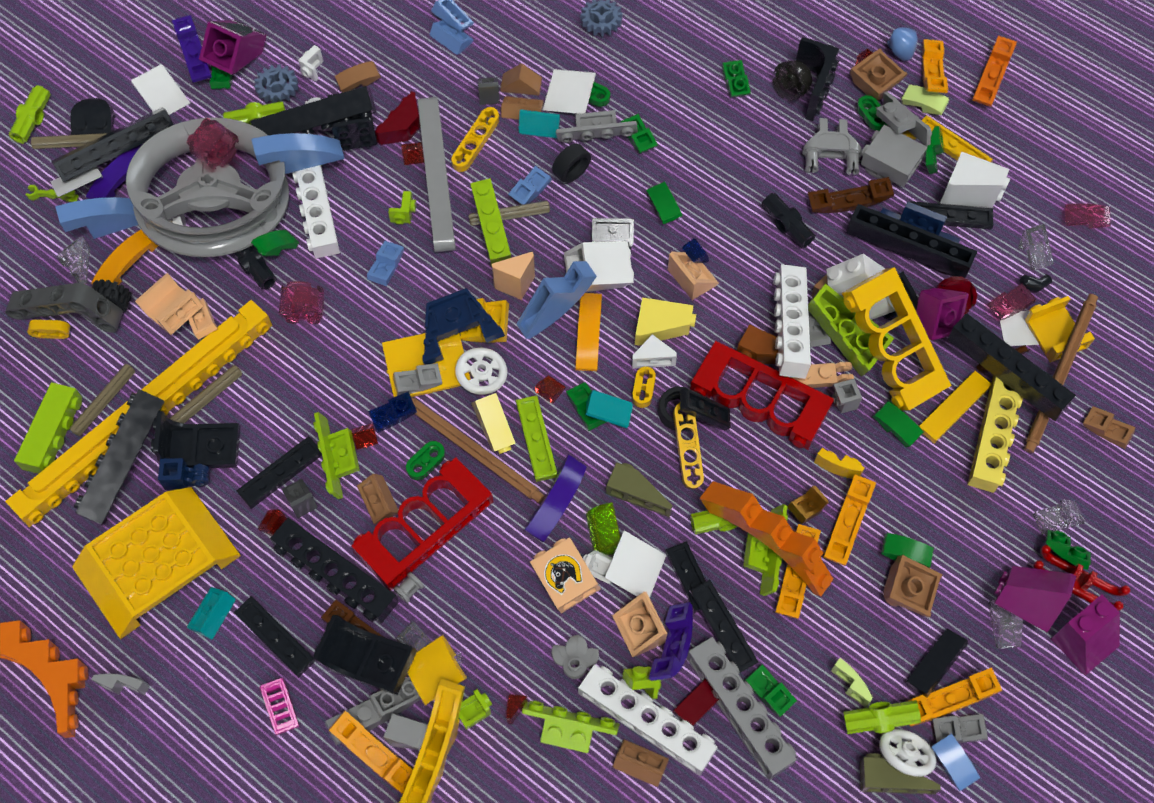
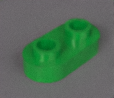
(599, 91)
(869, 115)
(423, 460)

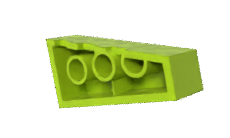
(841, 327)

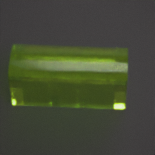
(603, 528)

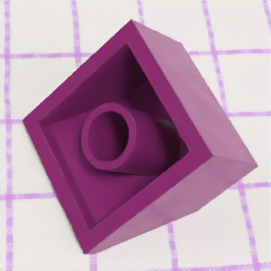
(940, 311)

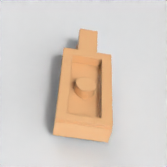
(202, 321)

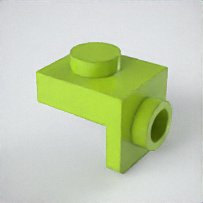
(403, 214)
(638, 678)
(474, 709)

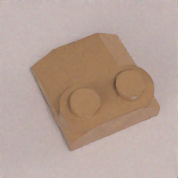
(877, 74)
(911, 586)

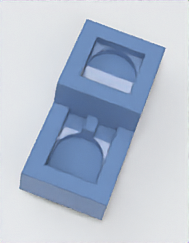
(530, 187)
(386, 263)
(955, 762)

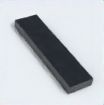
(962, 215)
(279, 472)
(723, 625)
(274, 636)

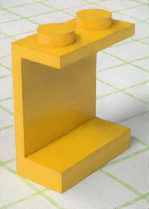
(1052, 327)

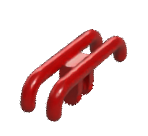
(1083, 578)

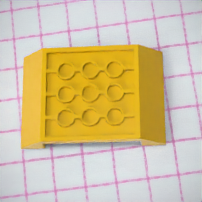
(152, 557)

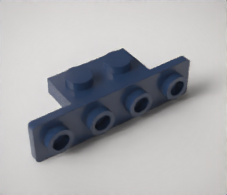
(923, 219)

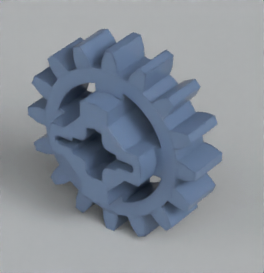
(601, 17)
(276, 84)

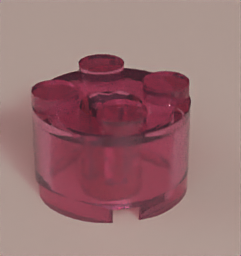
(213, 143)
(301, 302)

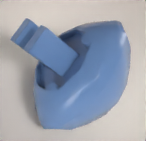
(903, 43)

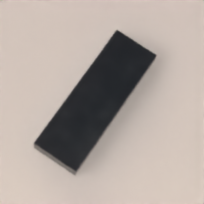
(704, 408)
(686, 569)
(937, 662)

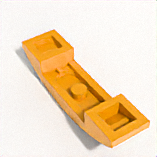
(933, 66)
(124, 257)
(588, 332)
(849, 520)
(793, 586)
(958, 695)
(371, 751)

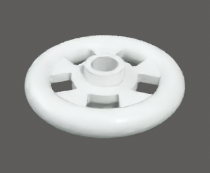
(473, 385)
(907, 753)

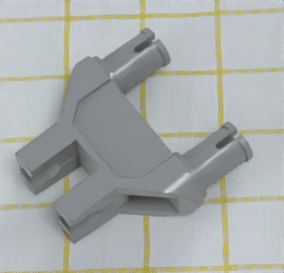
(832, 145)

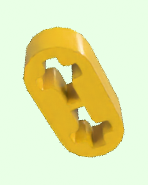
(49, 329)
(648, 388)

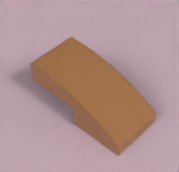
(359, 74)
(1105, 426)

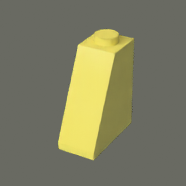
(663, 320)
(494, 423)

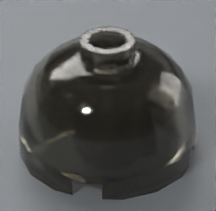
(792, 80)

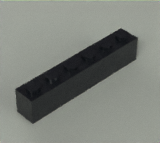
(319, 114)
(111, 144)
(911, 241)
(1011, 367)
(119, 458)

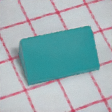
(538, 123)
(609, 408)
(211, 613)

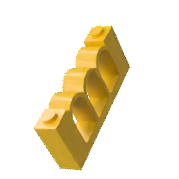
(860, 300)

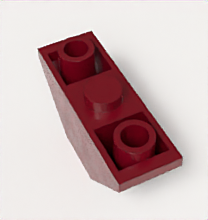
(400, 123)

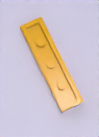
(954, 144)
(955, 406)

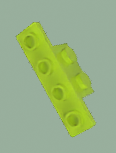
(337, 454)
(763, 559)
(569, 728)

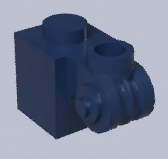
(176, 474)

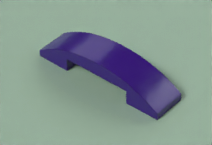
(191, 48)
(112, 176)
(556, 499)
(677, 644)

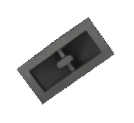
(488, 90)
(299, 498)

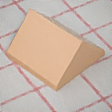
(514, 275)
(691, 276)
(640, 625)

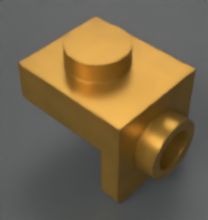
(808, 505)

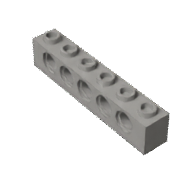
(770, 763)

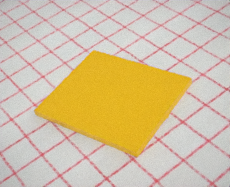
(408, 352)

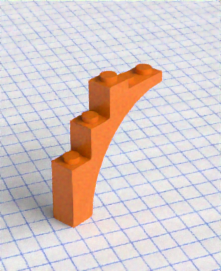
(773, 530)
(57, 677)

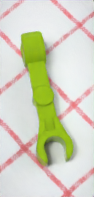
(70, 196)

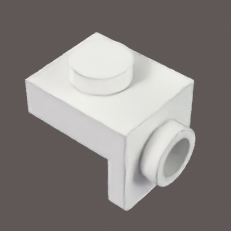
(310, 61)
(598, 564)

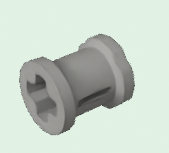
(408, 587)

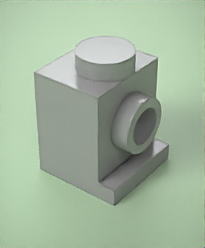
(846, 396)

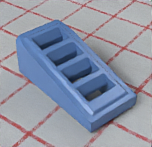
(449, 11)

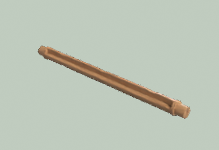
(1063, 367)
(478, 452)

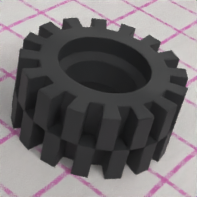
(115, 293)

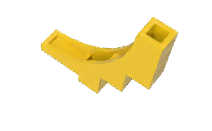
(436, 744)

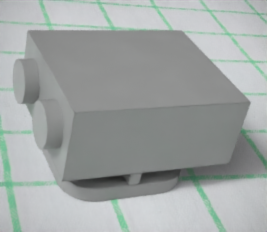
(892, 156)

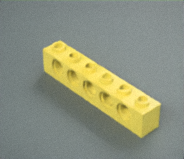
(981, 475)

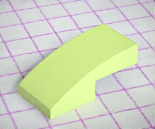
(929, 101)
(857, 689)

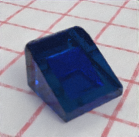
(695, 252)

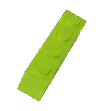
(490, 220)
(48, 428)

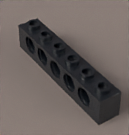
(291, 533)

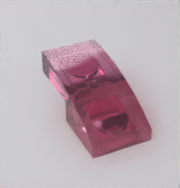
(1091, 214)
(1012, 302)

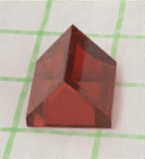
(413, 153)
(364, 436)
(272, 521)

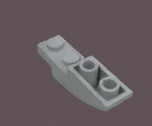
(380, 707)

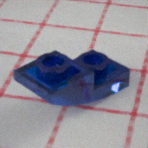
(392, 413)

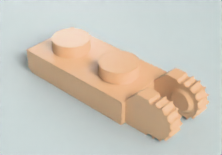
(825, 374)

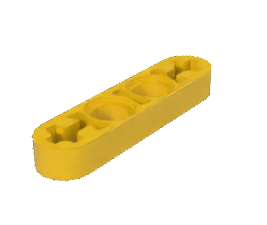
(472, 138)
(685, 445)

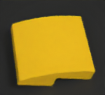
(499, 312)
(431, 665)

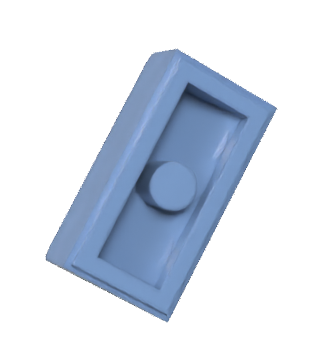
(450, 37)

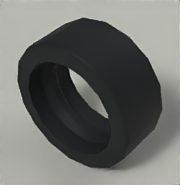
(571, 163)
(666, 419)

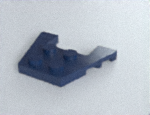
(452, 316)

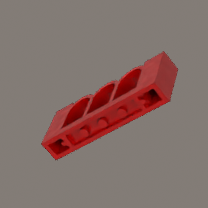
(800, 432)
(452, 477)

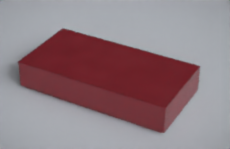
(696, 704)

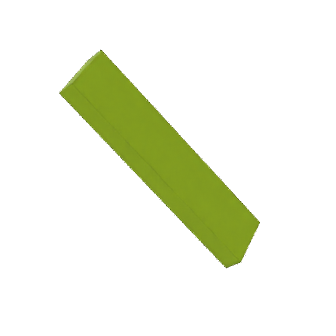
(536, 438)

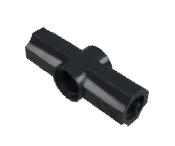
(788, 220)
(255, 265)

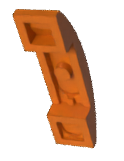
(994, 71)

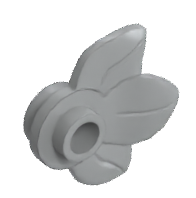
(575, 654)

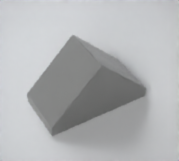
(405, 732)

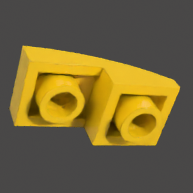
(846, 467)

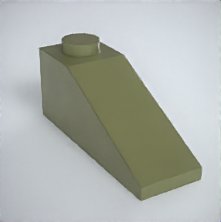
(631, 486)
(881, 777)

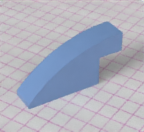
(297, 150)
(99, 215)
(555, 298)

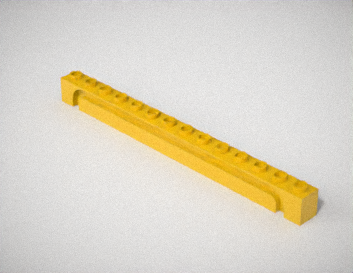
(172, 386)

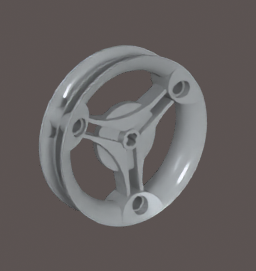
(204, 191)

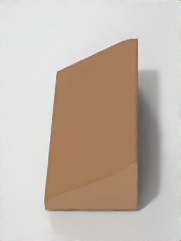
(512, 105)
(377, 498)
(640, 763)

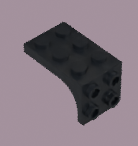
(822, 62)
(354, 133)
(196, 443)
(364, 656)

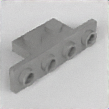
(902, 119)
(596, 125)

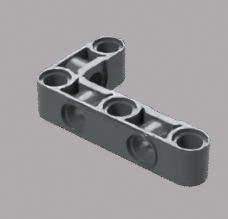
(66, 299)

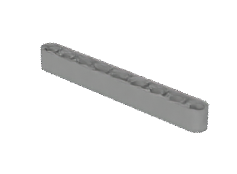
(436, 175)

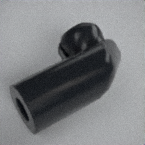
(1034, 284)

